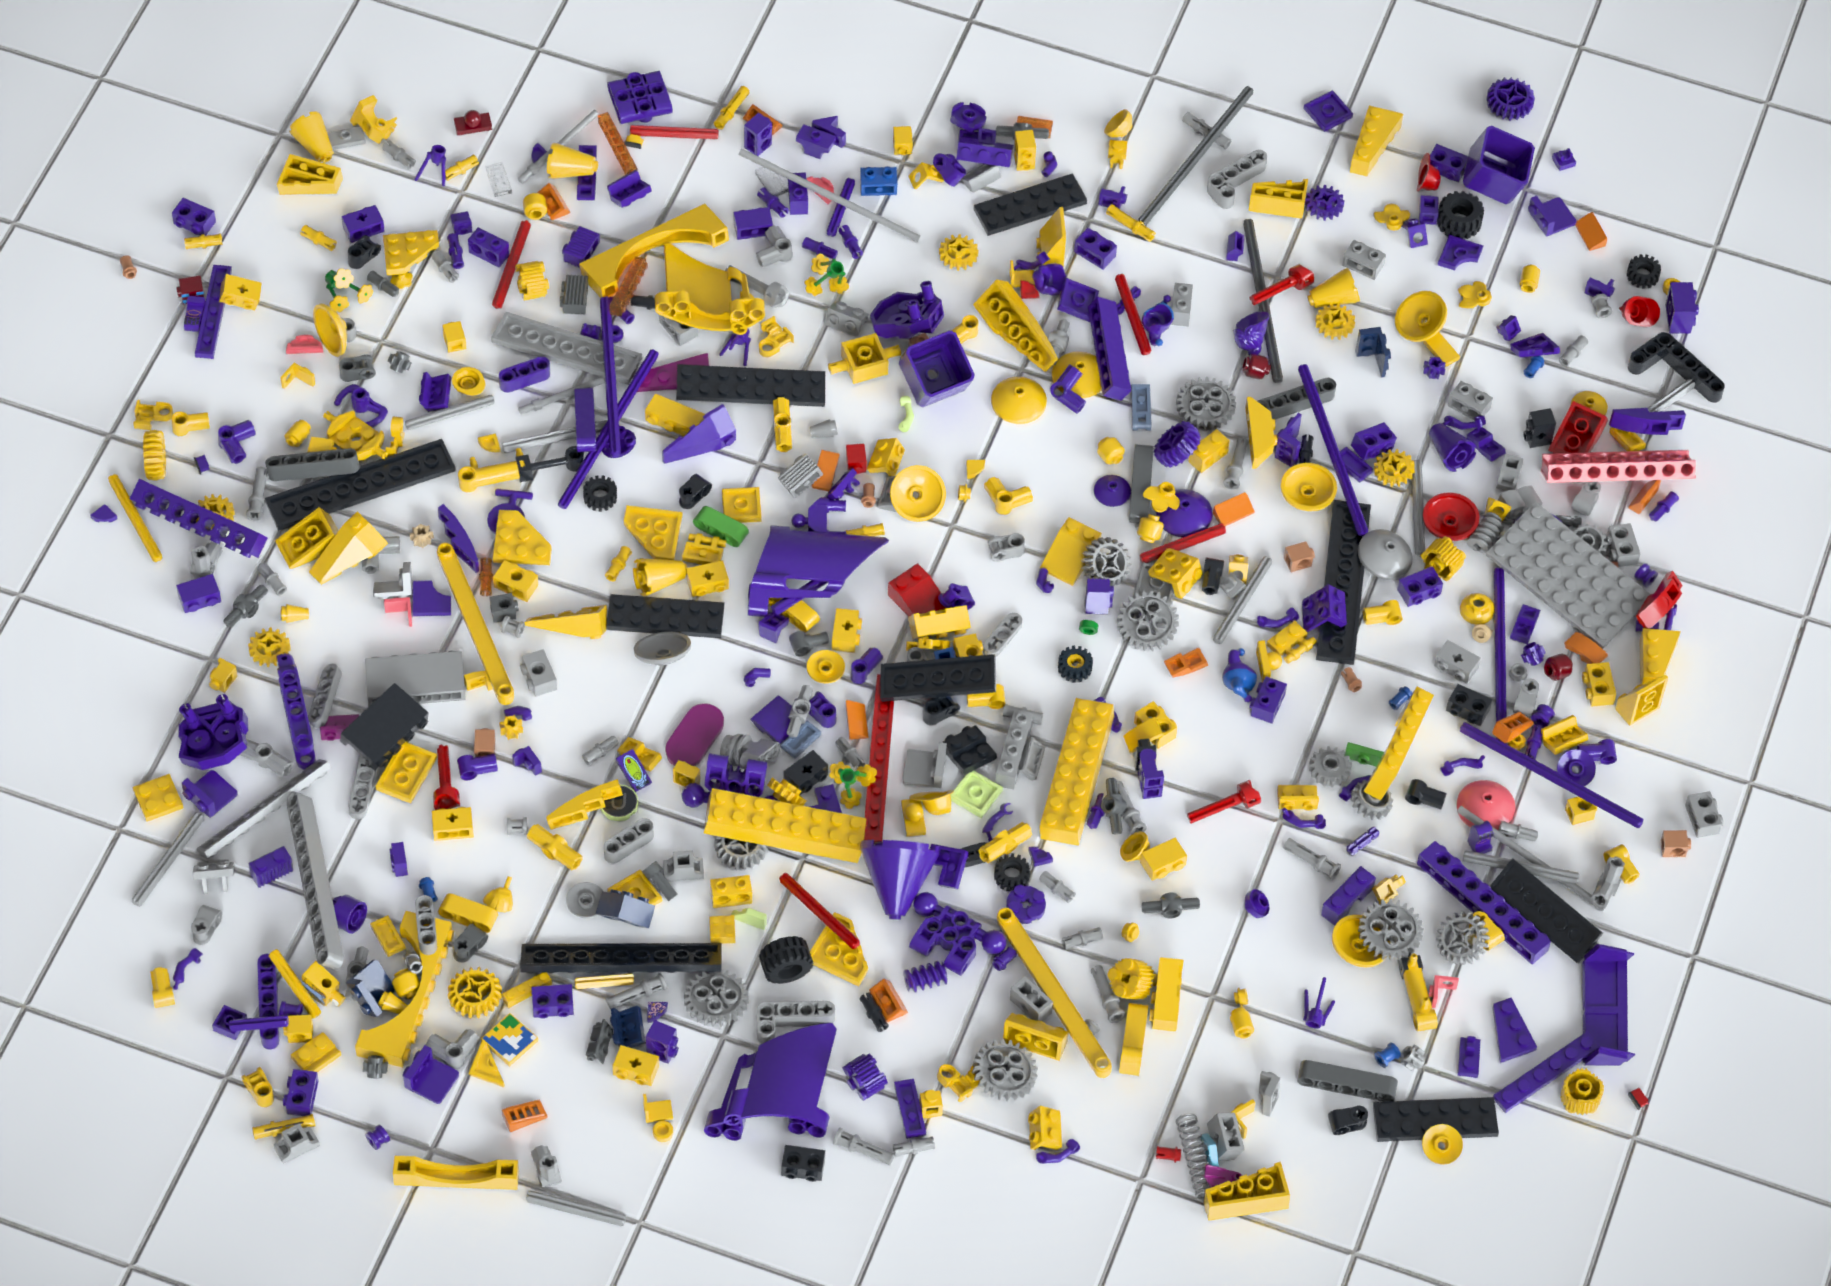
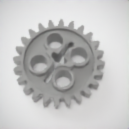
(1206, 403)
(1164, 614)
(1390, 929)
(728, 998)
(1005, 1070)

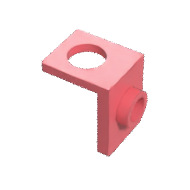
(399, 605)
(1437, 983)

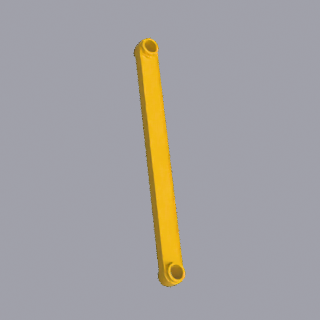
(475, 624)
(1051, 988)

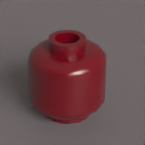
(1256, 366)
(1558, 667)

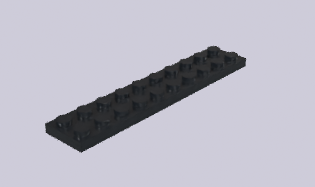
(368, 483)
(1346, 574)
(621, 957)

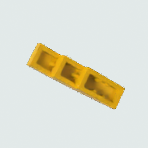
(577, 808)

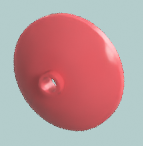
(1497, 809)

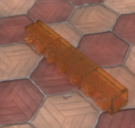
(616, 143)
(628, 286)

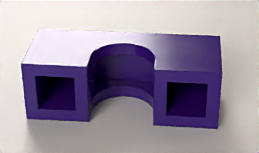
(973, 151)
(1341, 901)

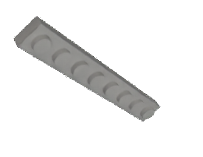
(258, 812)

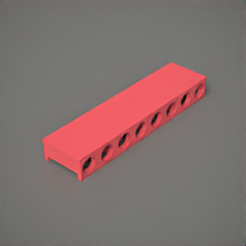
(1618, 466)

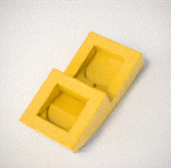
(477, 679)
(1147, 730)
(647, 757)

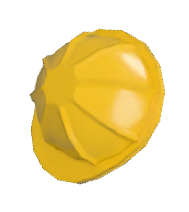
(468, 381)
(1134, 846)

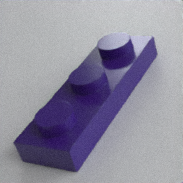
(910, 1108)

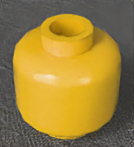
(534, 206)
(1110, 450)
(1150, 528)
(406, 983)

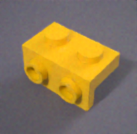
(886, 456)
(1563, 735)
(1045, 1128)

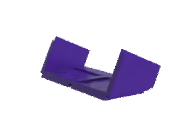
(1606, 1004)

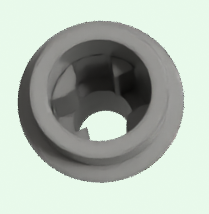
(824, 429)

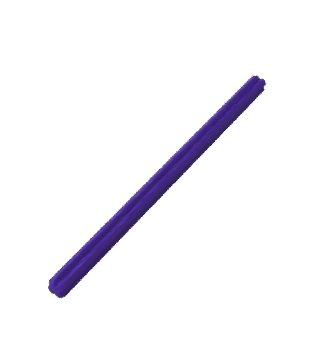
(610, 377)
(604, 434)
(1333, 450)
(1500, 644)
(1551, 775)

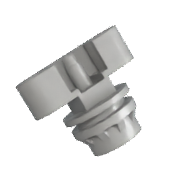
(741, 748)

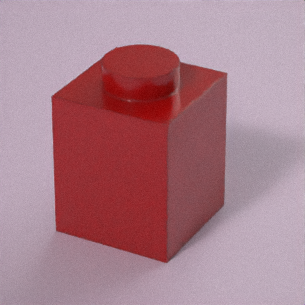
(856, 458)

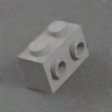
(1364, 259)
(1469, 400)

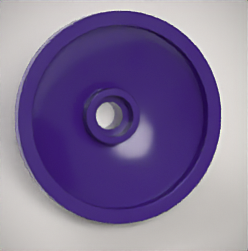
(1187, 519)

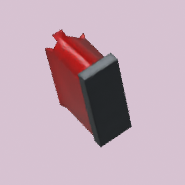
(1638, 1098)

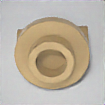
(1481, 633)

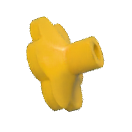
(402, 280)

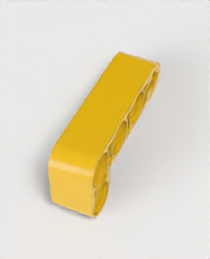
(1133, 1039)

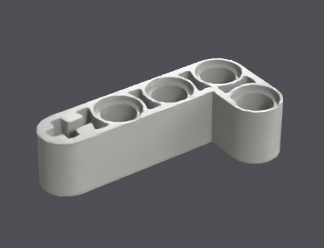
(1222, 183)
(795, 1016)

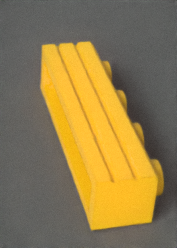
(524, 990)

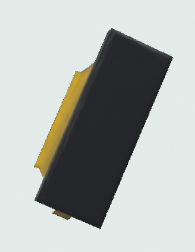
(634, 141)

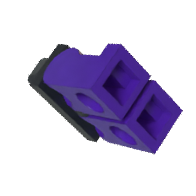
(1149, 778)

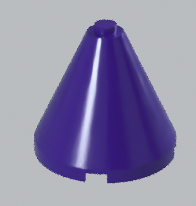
(898, 871)

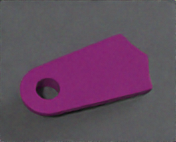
(1217, 1175)

